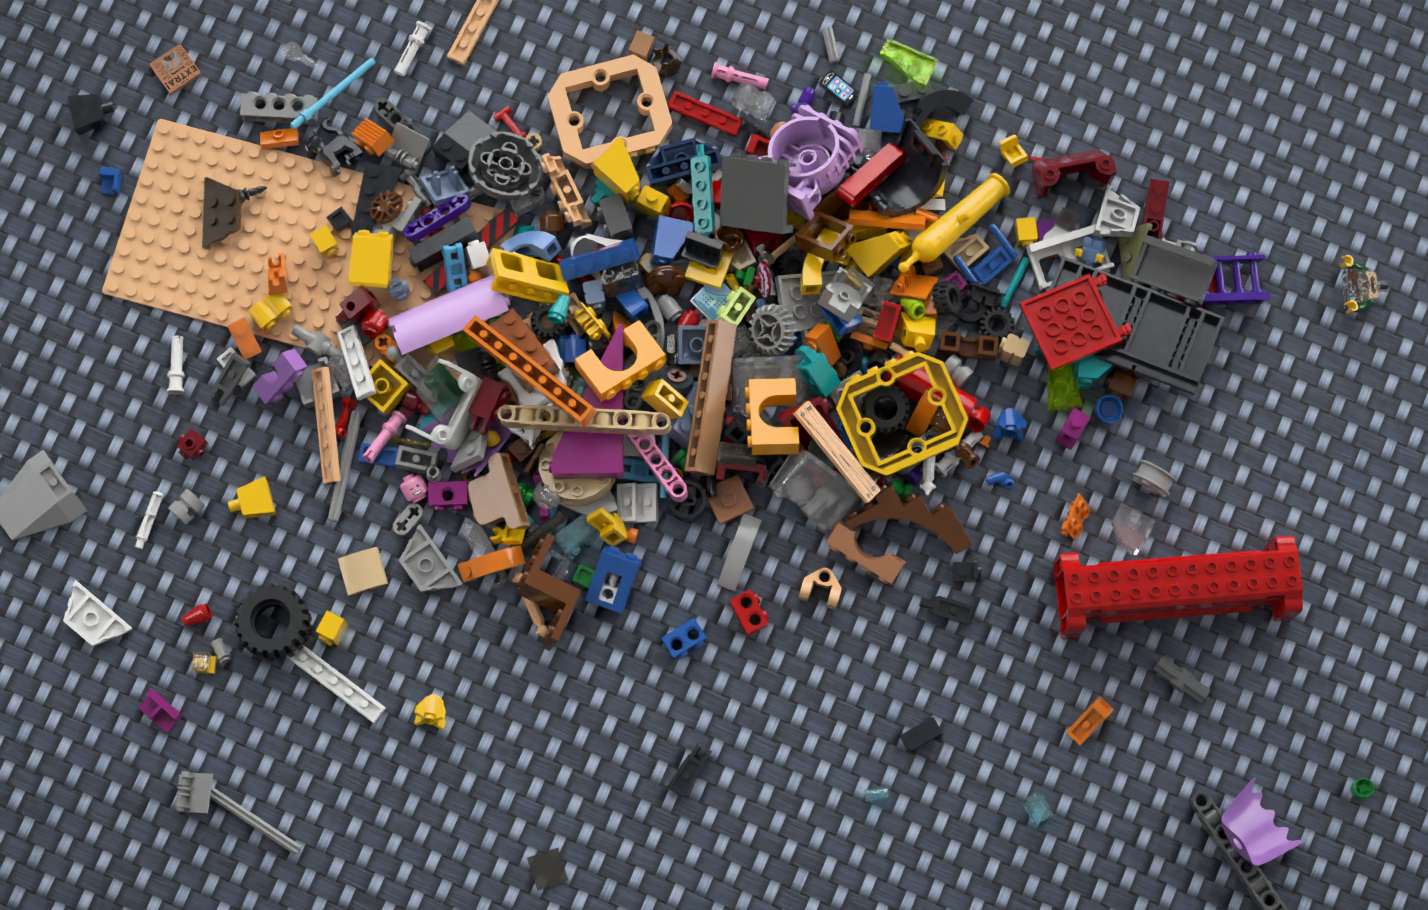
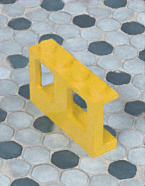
(526, 277)

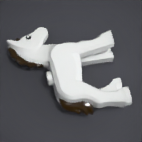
(533, 437)

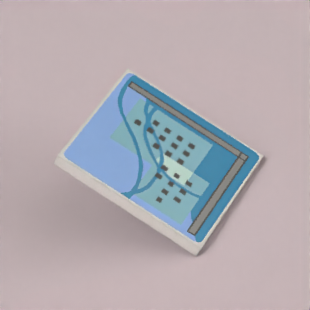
(710, 299)

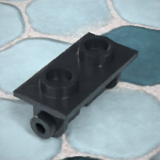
(977, 291)

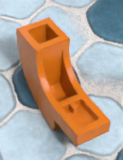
(491, 563)

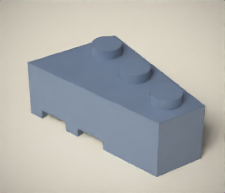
(681, 426)

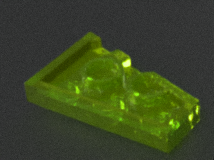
(909, 61)

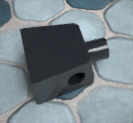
(89, 112)

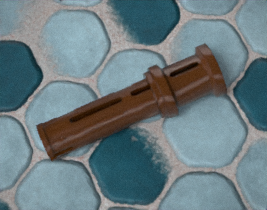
(964, 452)

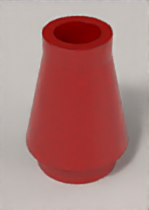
(197, 615)

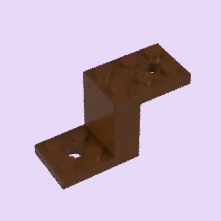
(547, 591)

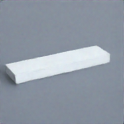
(356, 362)

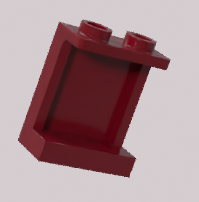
(759, 468)

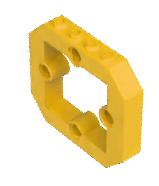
(908, 364)

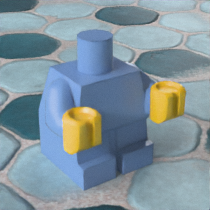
(1092, 250)

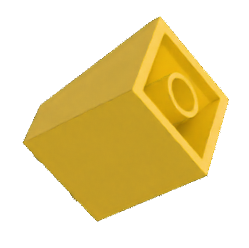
(617, 171)
(880, 251)
(371, 259)

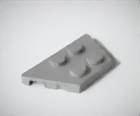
(1116, 215)
(427, 564)

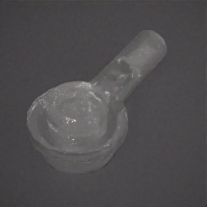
(293, 52)

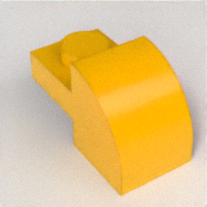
(610, 526)

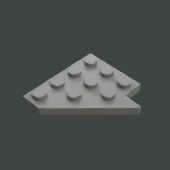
(802, 307)

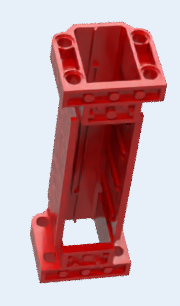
(1179, 586)

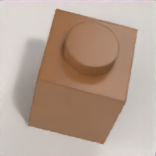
(642, 45)

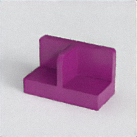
(160, 711)

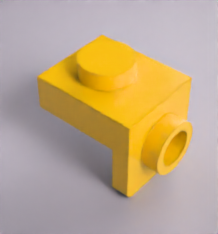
(1012, 151)

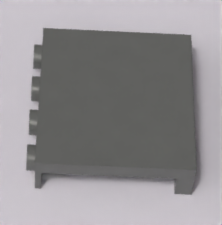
(755, 193)

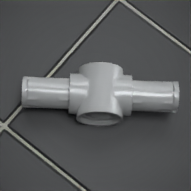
(316, 342)

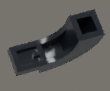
(950, 99)

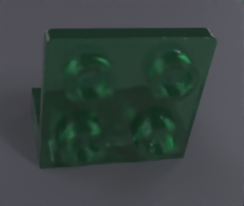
(443, 384)

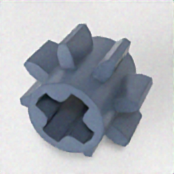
(398, 289)

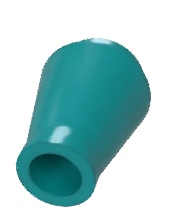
(558, 311)

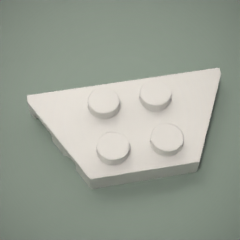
(92, 618)

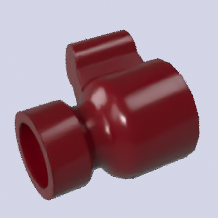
(413, 403)

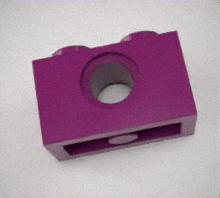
(437, 490)

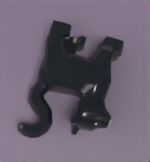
(335, 149)

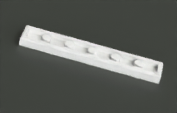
(338, 684)

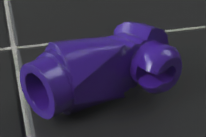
(805, 99)

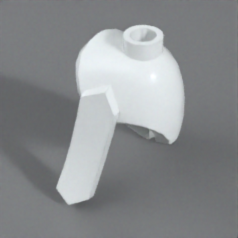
(589, 243)

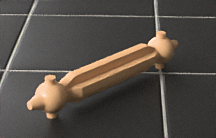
(533, 610)

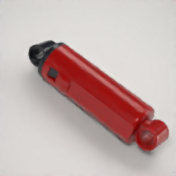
(916, 384)

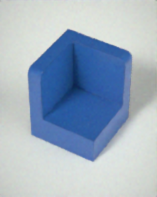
(110, 181)

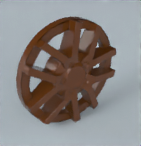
(386, 207)

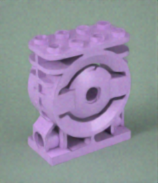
(804, 143)

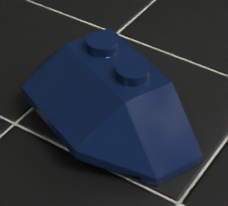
(673, 161)

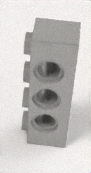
(269, 114)

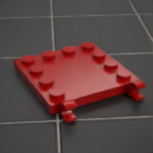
(1072, 321)

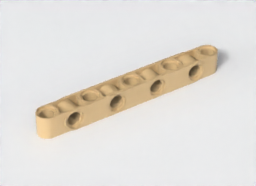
(603, 422)

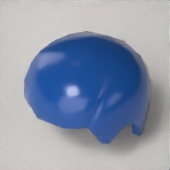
(1108, 409)

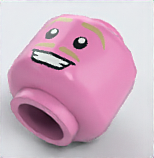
(414, 488)

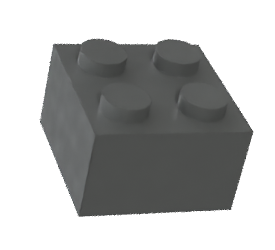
(615, 218)

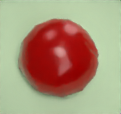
(681, 210)

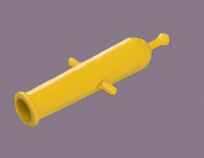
(956, 221)

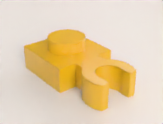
(508, 536)

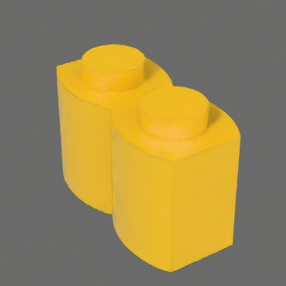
(270, 310)

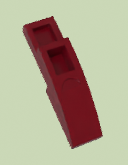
(1155, 206)

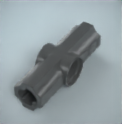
(1181, 679)

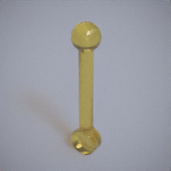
(427, 444)

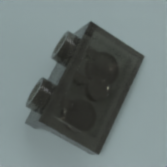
(736, 454)

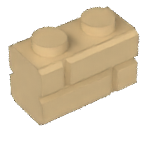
(1013, 349)

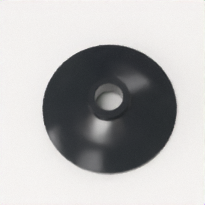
(850, 348)

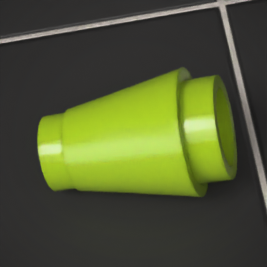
(913, 307)

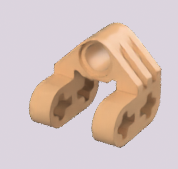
(814, 578)

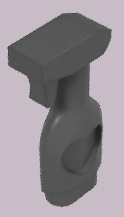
(410, 176)

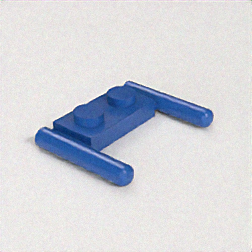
(992, 263)

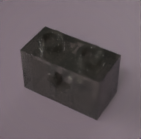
(621, 279)

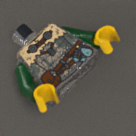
(1360, 286)

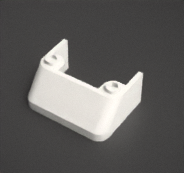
(454, 434)

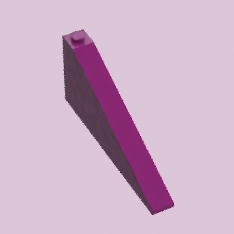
(594, 454)

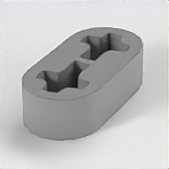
(411, 522)

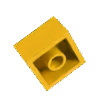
(389, 387)

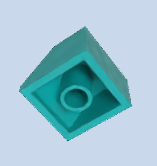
(1090, 371)

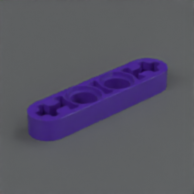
(437, 217)

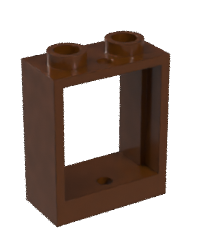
(808, 232)

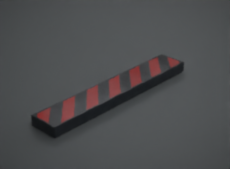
(489, 234)

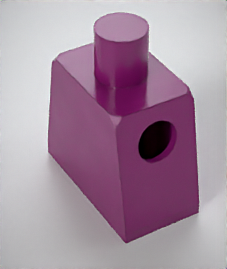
(1072, 428)

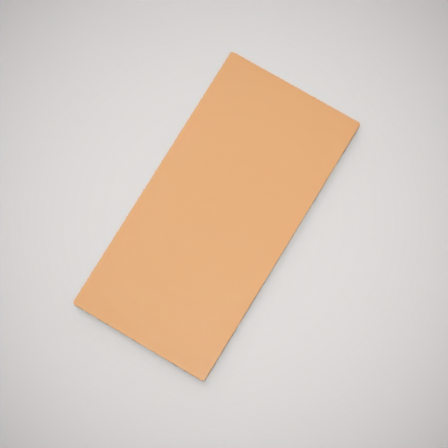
(166, 267)

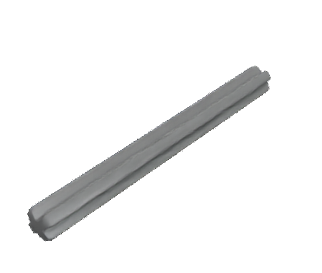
(345, 465)
(254, 821)

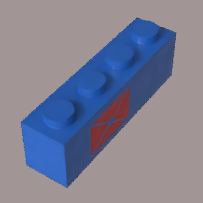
(599, 259)

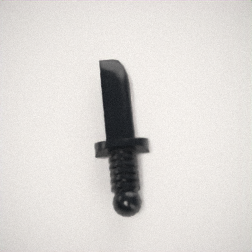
(753, 124)

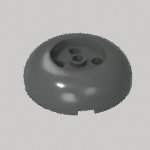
(509, 150)

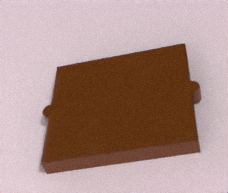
(534, 462)

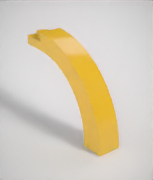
(811, 273)

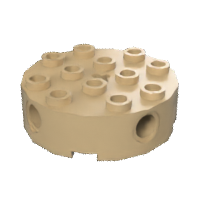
(571, 491)

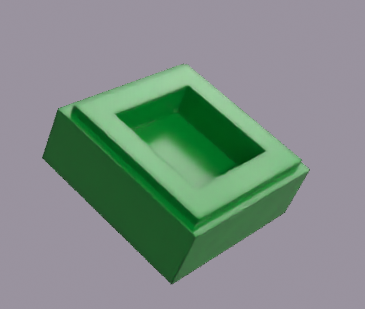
(583, 576)

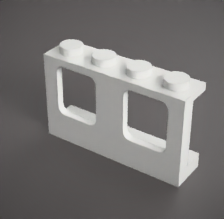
(1064, 246)

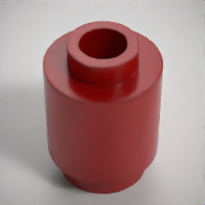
(689, 318)

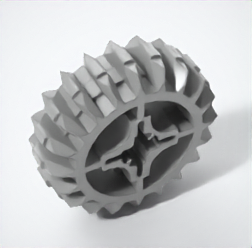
(778, 331)

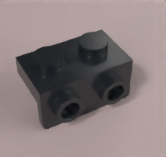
(702, 250)

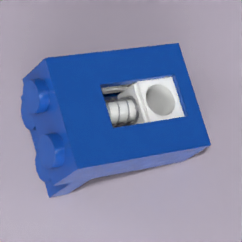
(618, 564)

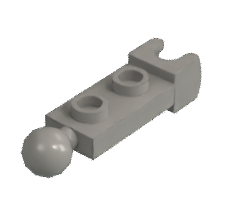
(406, 366)

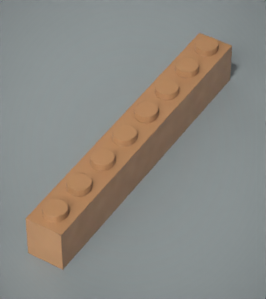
(710, 397)

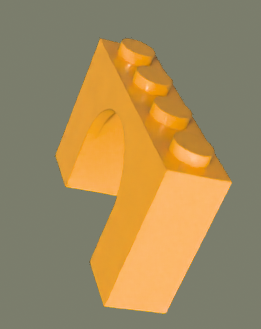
(606, 382)
(765, 438)

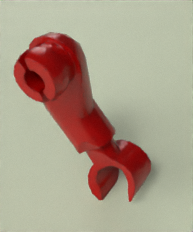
(344, 417)

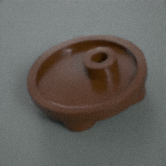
(665, 280)

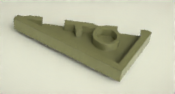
(1131, 248)

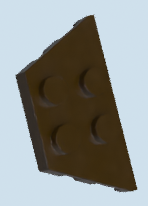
(220, 212)

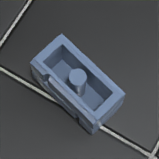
(594, 296)

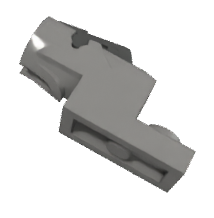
(405, 218)

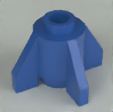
(1010, 424)

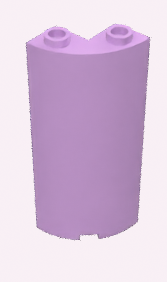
(447, 314)

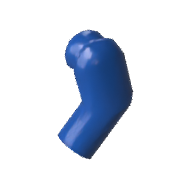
(1000, 478)

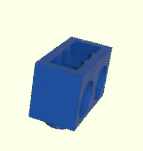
(681, 634)

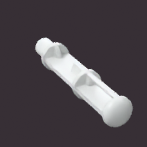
(149, 518)

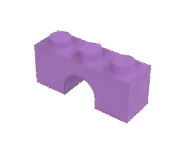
(289, 369)

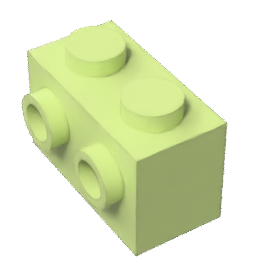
(736, 306)

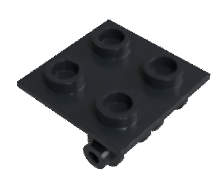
(478, 363)

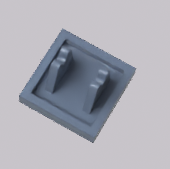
(443, 185)

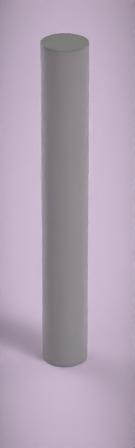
(861, 100)

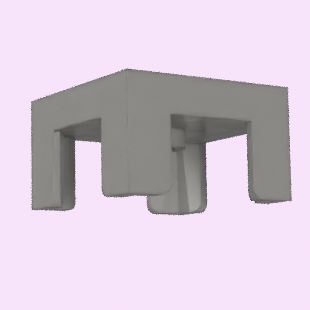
(842, 298)
(305, 384)

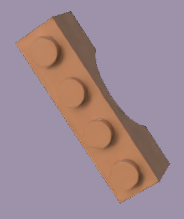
(885, 566)

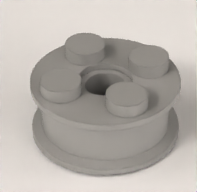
(1155, 478)

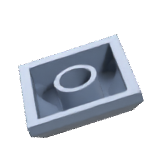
(690, 344)

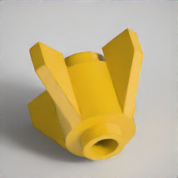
(431, 712)

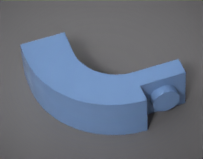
(533, 244)

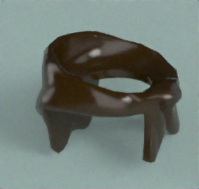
(670, 68)

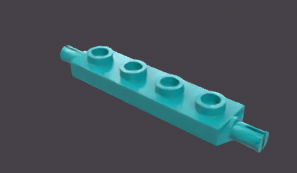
(702, 193)

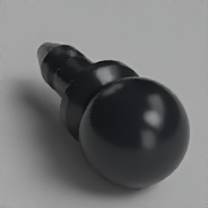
(245, 194)

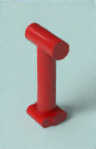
(503, 114)

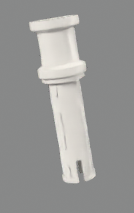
(415, 41)
(176, 374)
(950, 459)

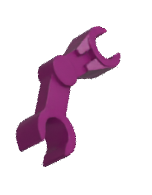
(543, 512)

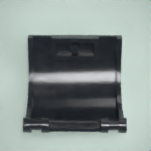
(914, 180)

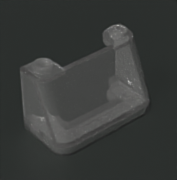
(764, 368)
(814, 489)

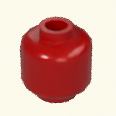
(374, 323)

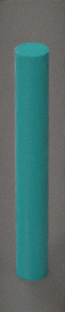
(1014, 283)

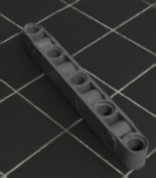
(1254, 880)

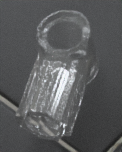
(339, 368)

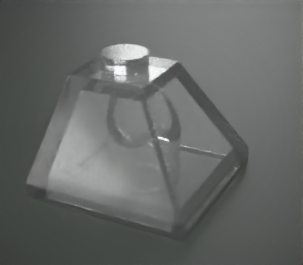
(1131, 528)

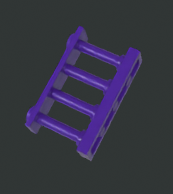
(1238, 296)

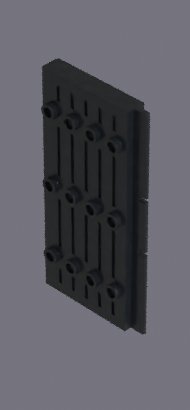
(1167, 336)

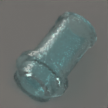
(876, 794)

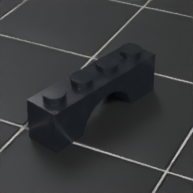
(738, 433)

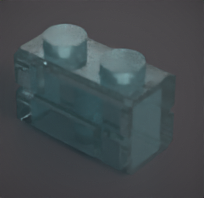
(575, 536)

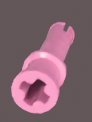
(728, 73)
(389, 430)

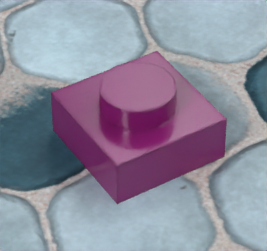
(957, 278)

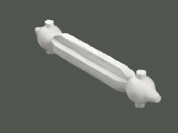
(928, 474)

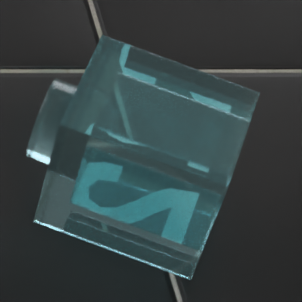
(1037, 808)

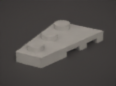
(471, 449)

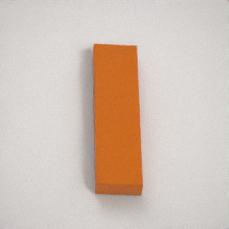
(874, 219)

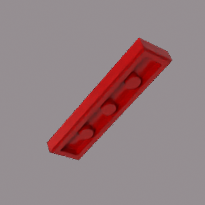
(705, 113)

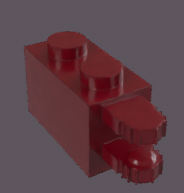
(487, 403)

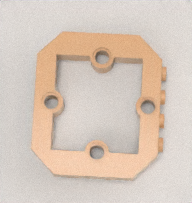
(611, 70)

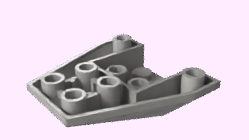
(38, 500)

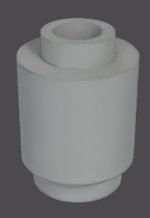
(669, 308)

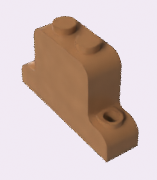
(498, 496)

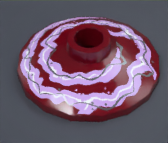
(763, 279)

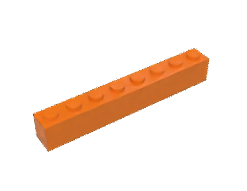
(529, 371)

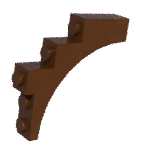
(914, 508)

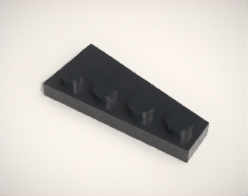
(375, 179)

